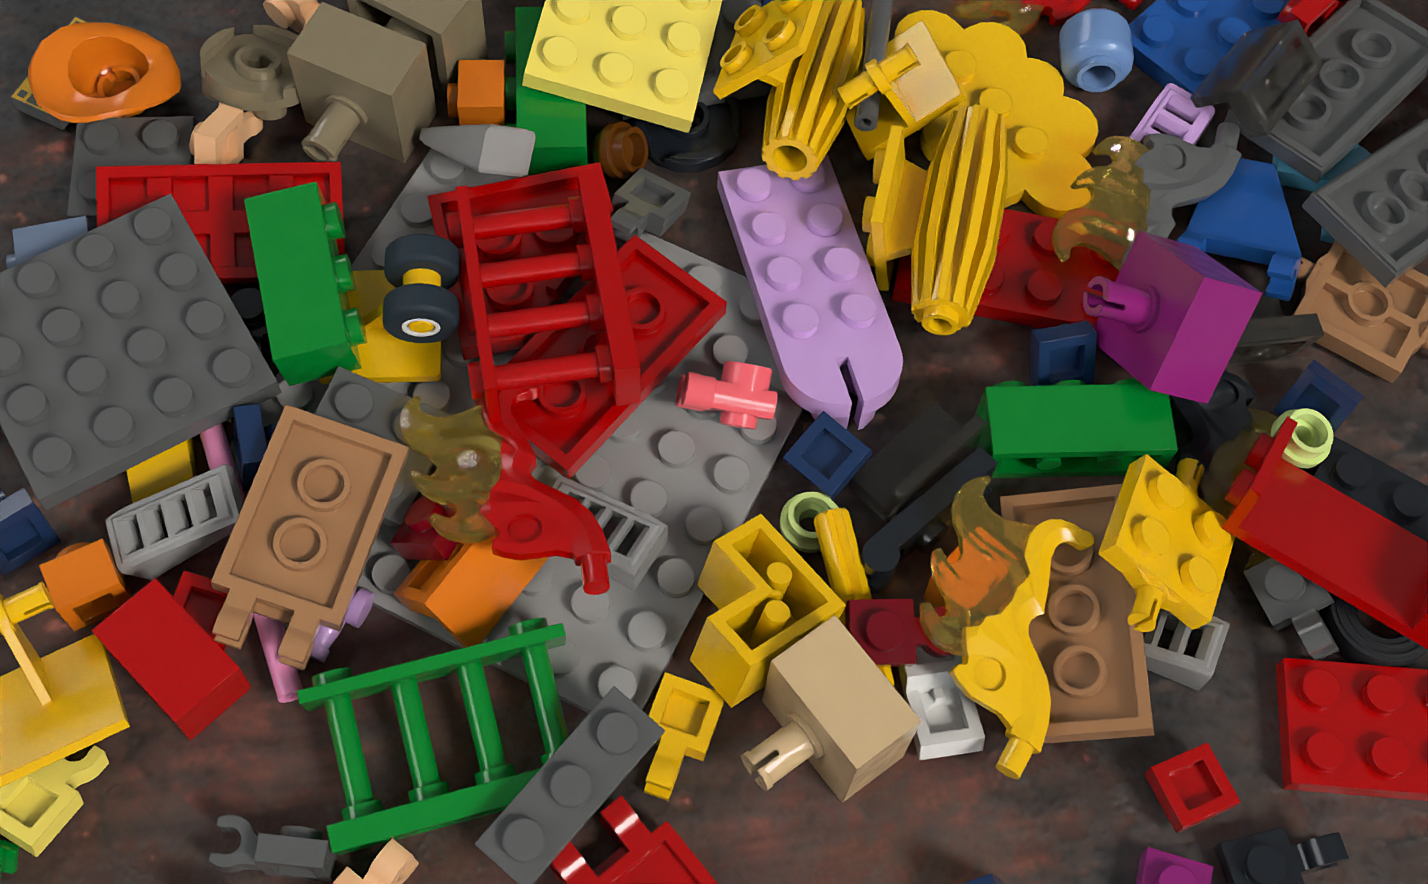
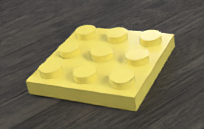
(625, 55)

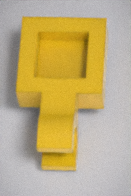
(689, 719)

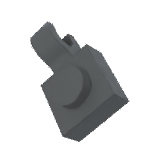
(646, 205)
(1293, 600)
(292, 854)

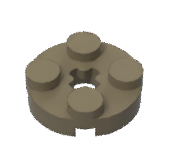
(235, 71)

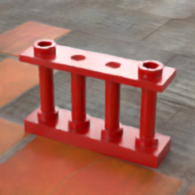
(604, 310)

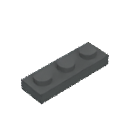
(570, 787)

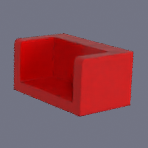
(172, 658)

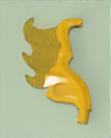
(989, 607)

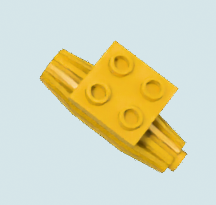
(805, 56)
(941, 216)

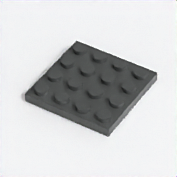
(119, 351)

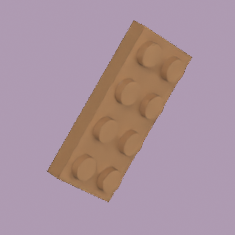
(1084, 636)

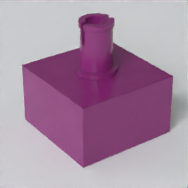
(1171, 316)

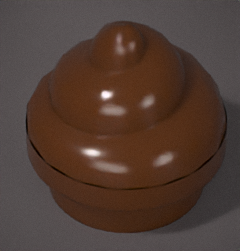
(619, 150)

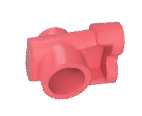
(739, 396)

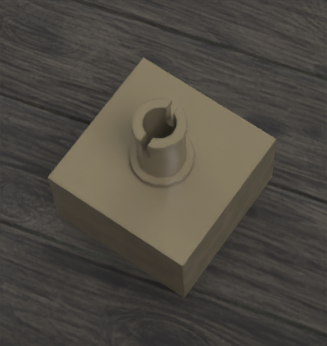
(447, 27)
(360, 85)

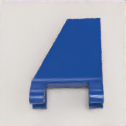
(1250, 224)

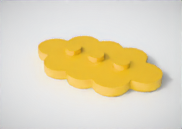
(1045, 130)

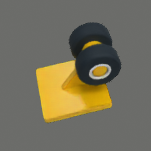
(407, 310)

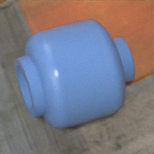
(1096, 49)

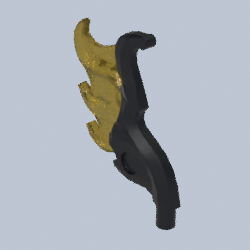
(1221, 439)

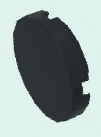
(706, 145)

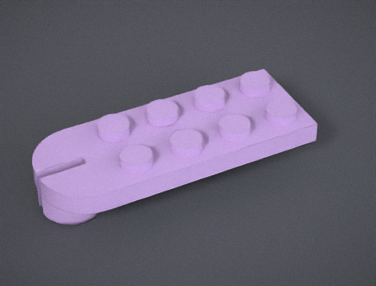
(813, 290)

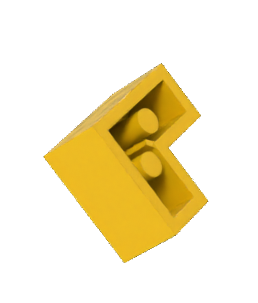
(764, 605)

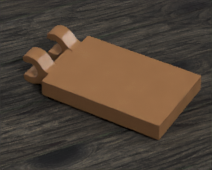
(305, 531)

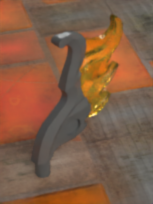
(1143, 189)

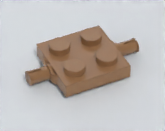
(1361, 316)

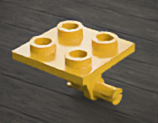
(912, 84)
(54, 700)

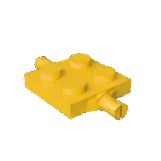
(1167, 544)

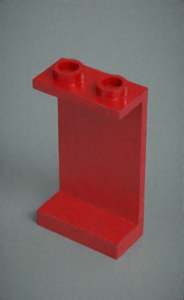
(1330, 537)

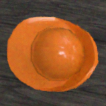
(126, 65)

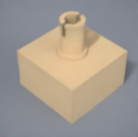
(833, 713)

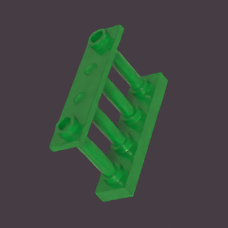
(431, 801)

